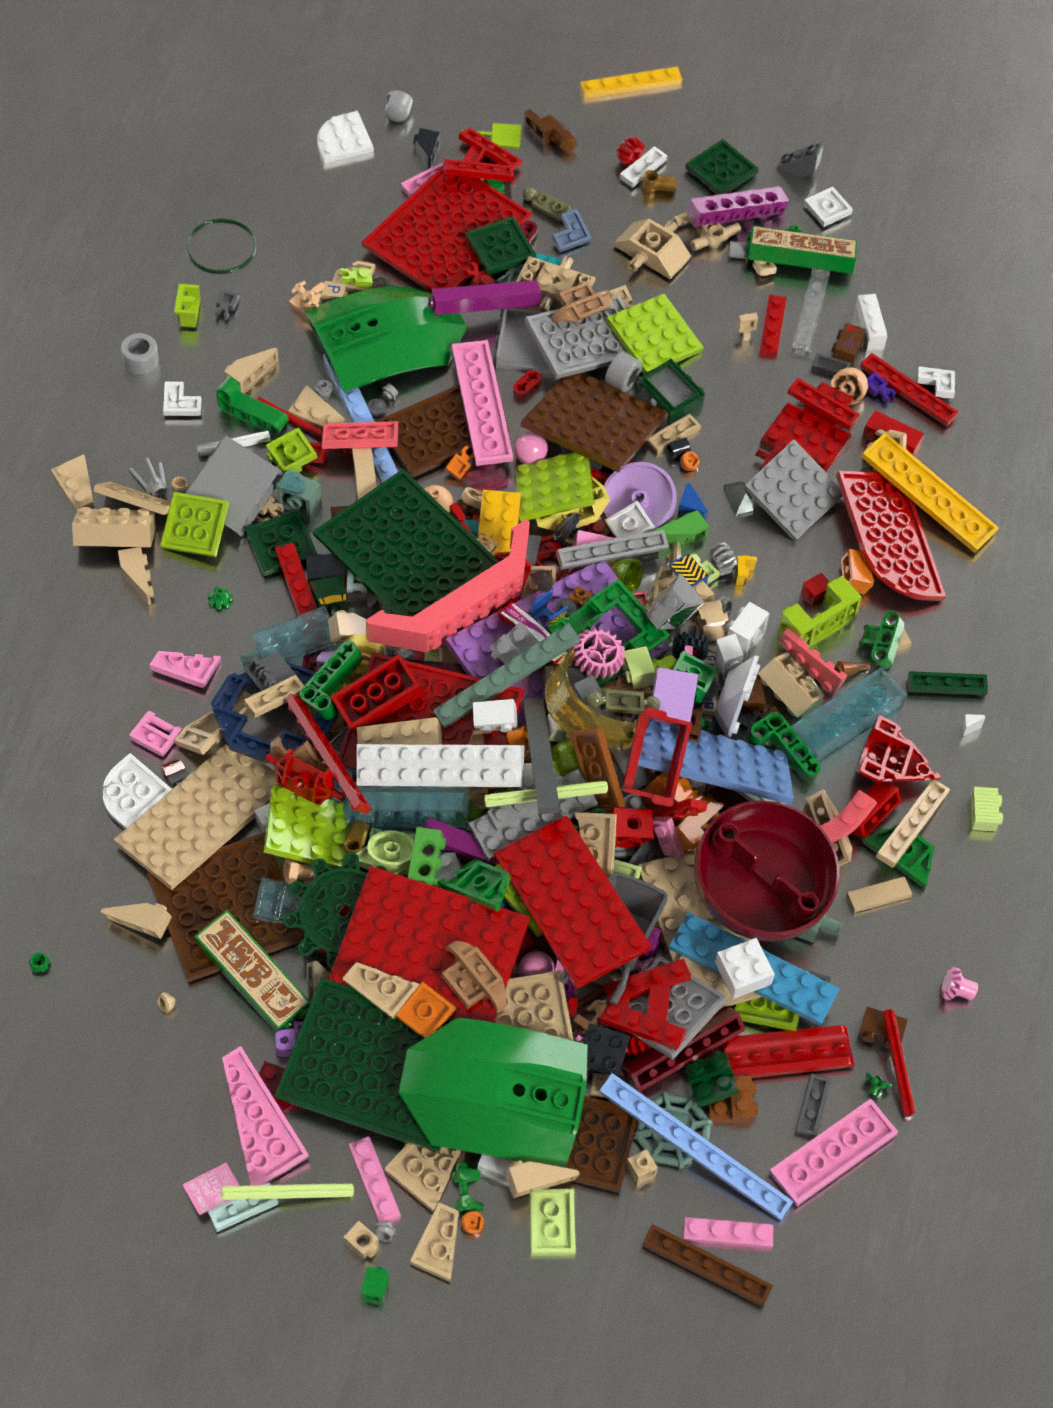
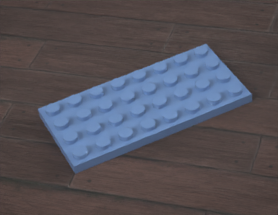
(721, 762)

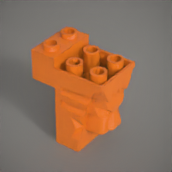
(691, 828)

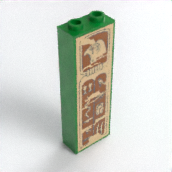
(801, 249)
(253, 972)

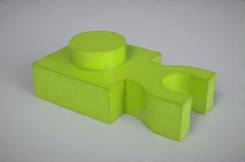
(358, 276)

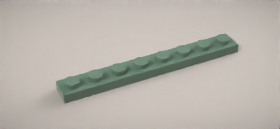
(507, 675)

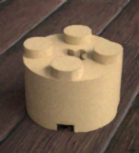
(711, 621)

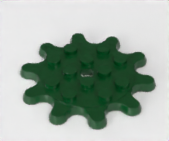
(321, 903)

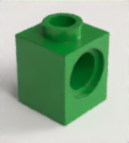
(375, 1284)

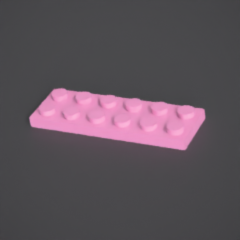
(833, 1152)

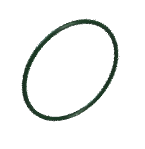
(227, 270)

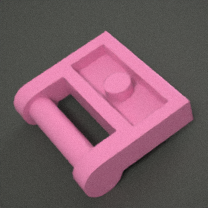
(153, 738)

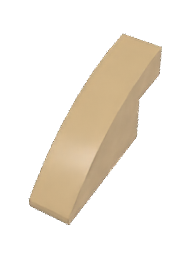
(363, 471)

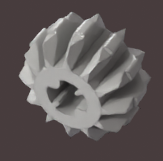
(722, 558)

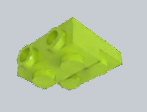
(290, 451)

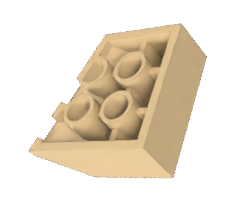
(791, 684)

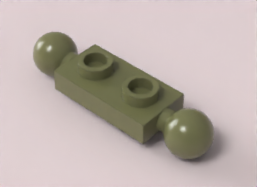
(546, 203)
(622, 701)

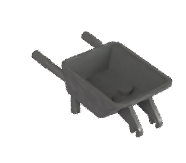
(645, 905)

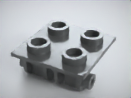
(268, 670)

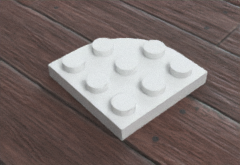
(343, 138)
(131, 790)

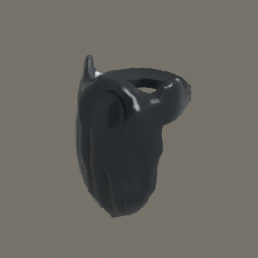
(565, 530)

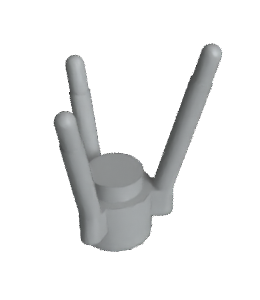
(156, 486)

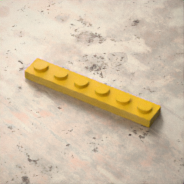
(631, 82)

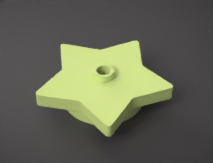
(390, 850)

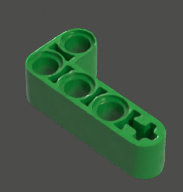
(249, 409)
(328, 678)
(794, 745)

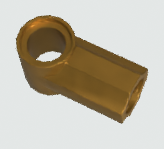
(653, 182)
(357, 837)

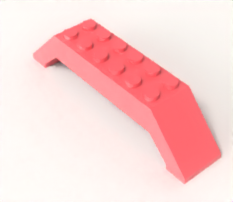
(459, 607)

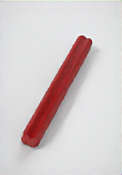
(898, 1062)

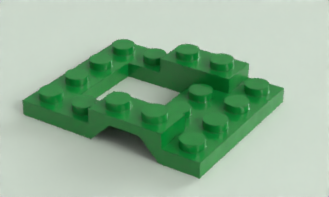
(620, 597)

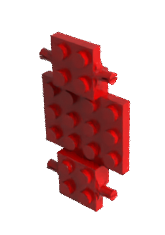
(810, 429)

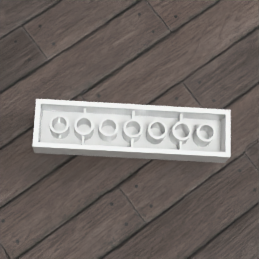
(440, 765)

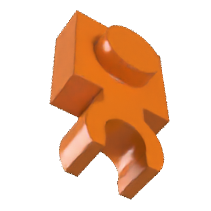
(458, 464)

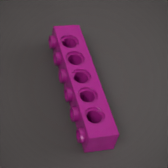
(737, 206)

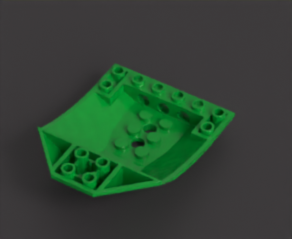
(402, 341)
(464, 1097)

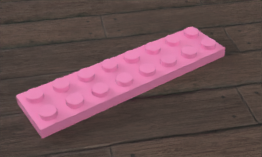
(482, 403)

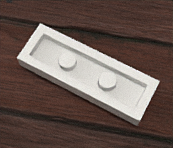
(649, 161)

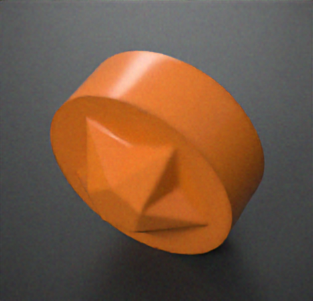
(689, 461)
(472, 1222)

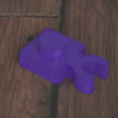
(878, 385)

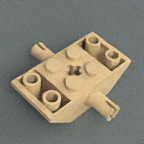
(654, 247)
(552, 279)

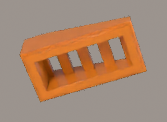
(518, 736)

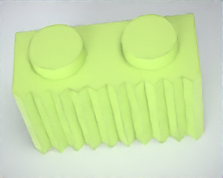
(639, 668)
(985, 809)

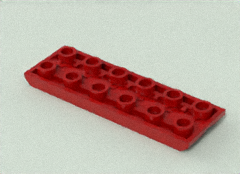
(789, 1051)

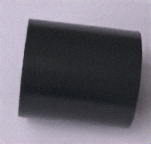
(678, 447)

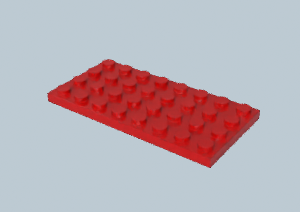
(572, 901)

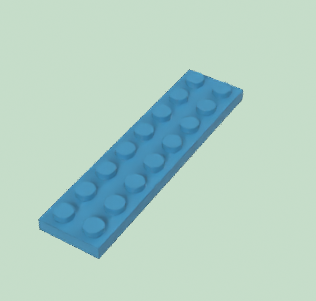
(790, 987)

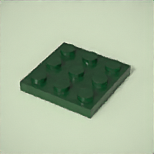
(721, 168)
(500, 245)
(278, 532)

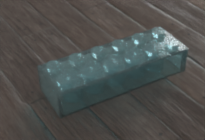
(849, 714)
(412, 807)

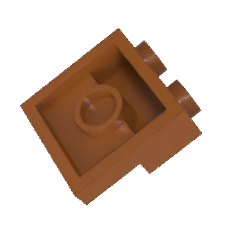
(737, 1108)

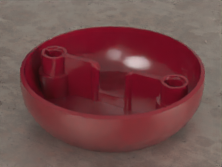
(766, 871)

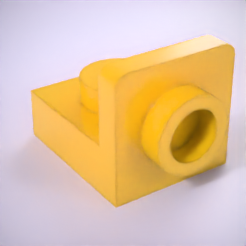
(744, 564)

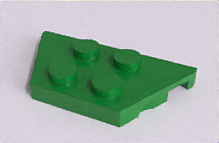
(914, 862)
(479, 883)

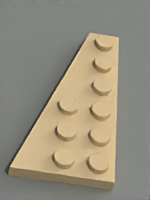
(423, 1172)

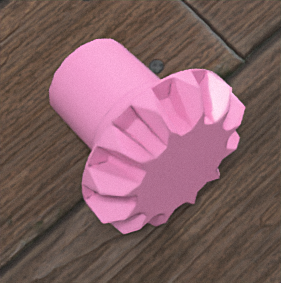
(956, 985)

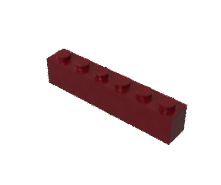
(654, 1065)

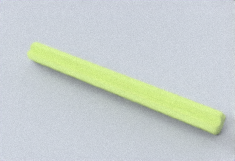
(530, 795)
(287, 1191)

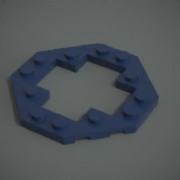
(232, 722)

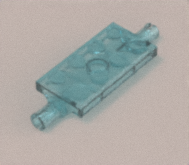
(293, 637)

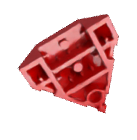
(892, 756)

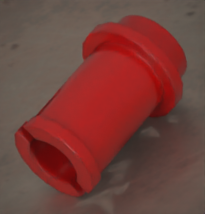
(600, 476)

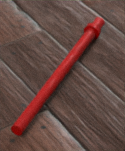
(301, 423)

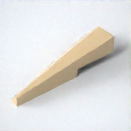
(665, 574)

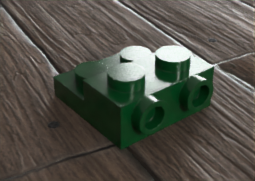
(711, 1079)

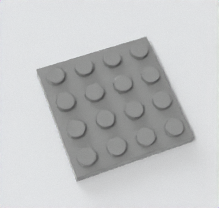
(794, 490)
(689, 1007)

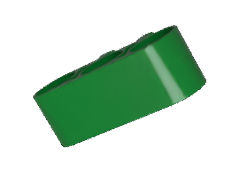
(875, 637)

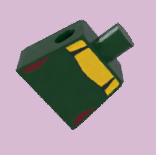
(330, 593)

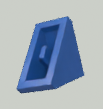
(691, 502)

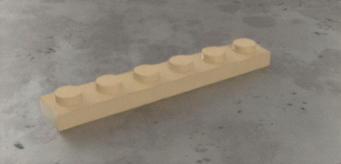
(913, 823)

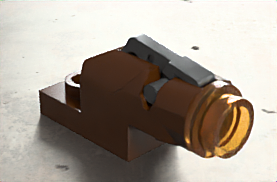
(550, 129)

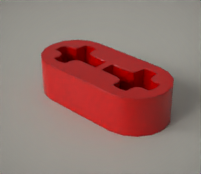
(529, 386)

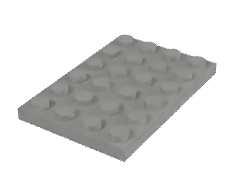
(576, 345)

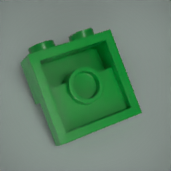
(693, 665)

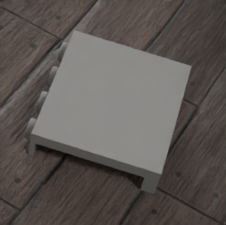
(516, 345)
(240, 479)

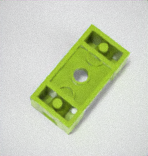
(841, 608)

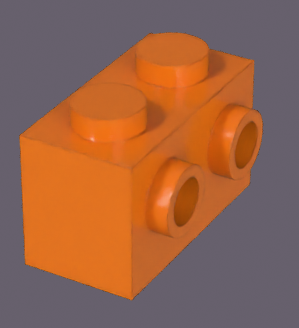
(857, 571)

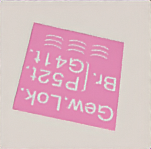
(206, 1188)

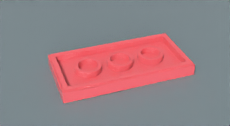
(360, 435)

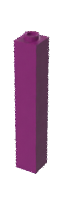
(485, 297)
(460, 842)

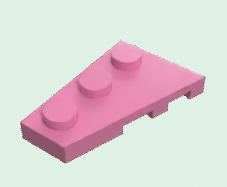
(188, 669)

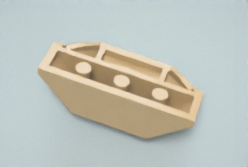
(822, 810)

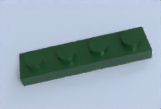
(947, 683)

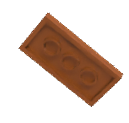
(597, 765)

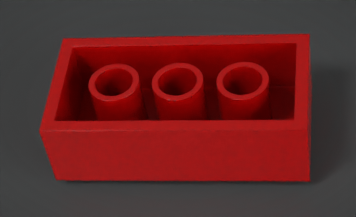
(377, 694)

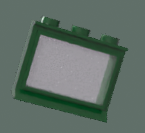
(671, 389)

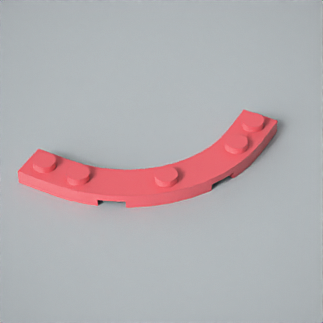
(850, 817)

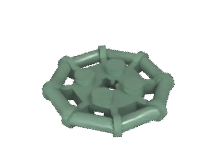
(683, 1116)

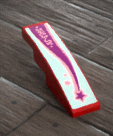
(513, 615)

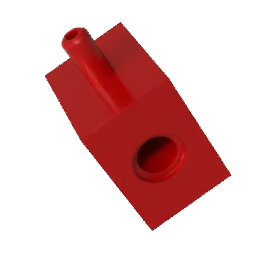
(633, 827)

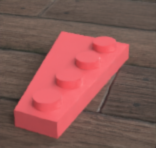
(817, 668)

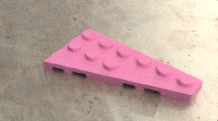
(263, 1129)

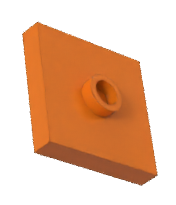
(425, 1011)

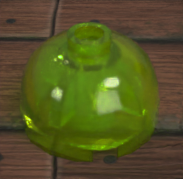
(628, 572)
(564, 757)

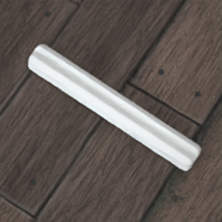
(246, 440)

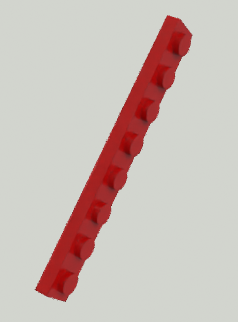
(331, 759)

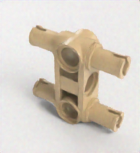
(711, 235)

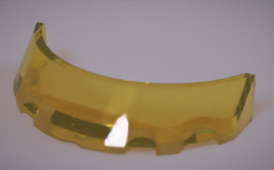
(574, 715)

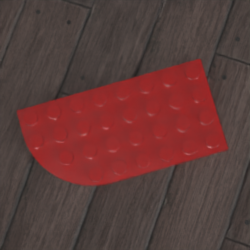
(890, 535)

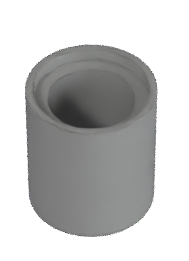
(737, 250)

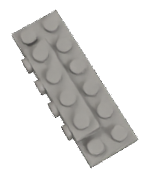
(514, 821)

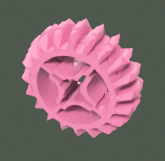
(602, 647)

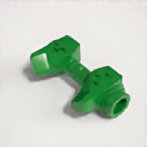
(462, 1176)

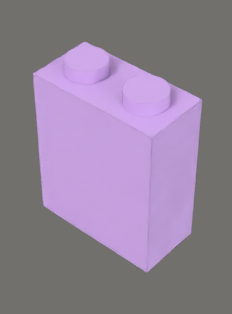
(675, 692)

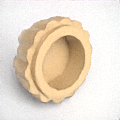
(179, 484)
(165, 1002)

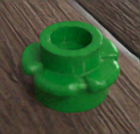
(39, 957)

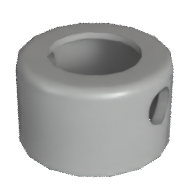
(139, 363)
(623, 372)

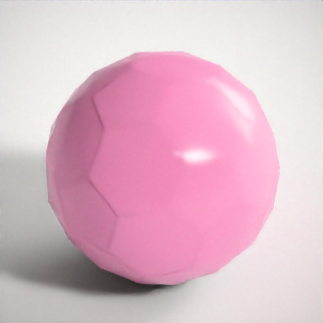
(530, 448)
(535, 963)

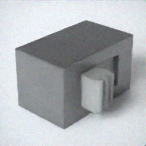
(177, 777)

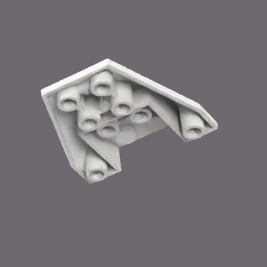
(734, 692)

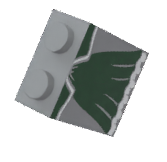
(674, 605)

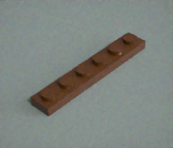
(707, 1265)

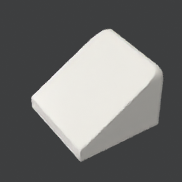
(972, 723)

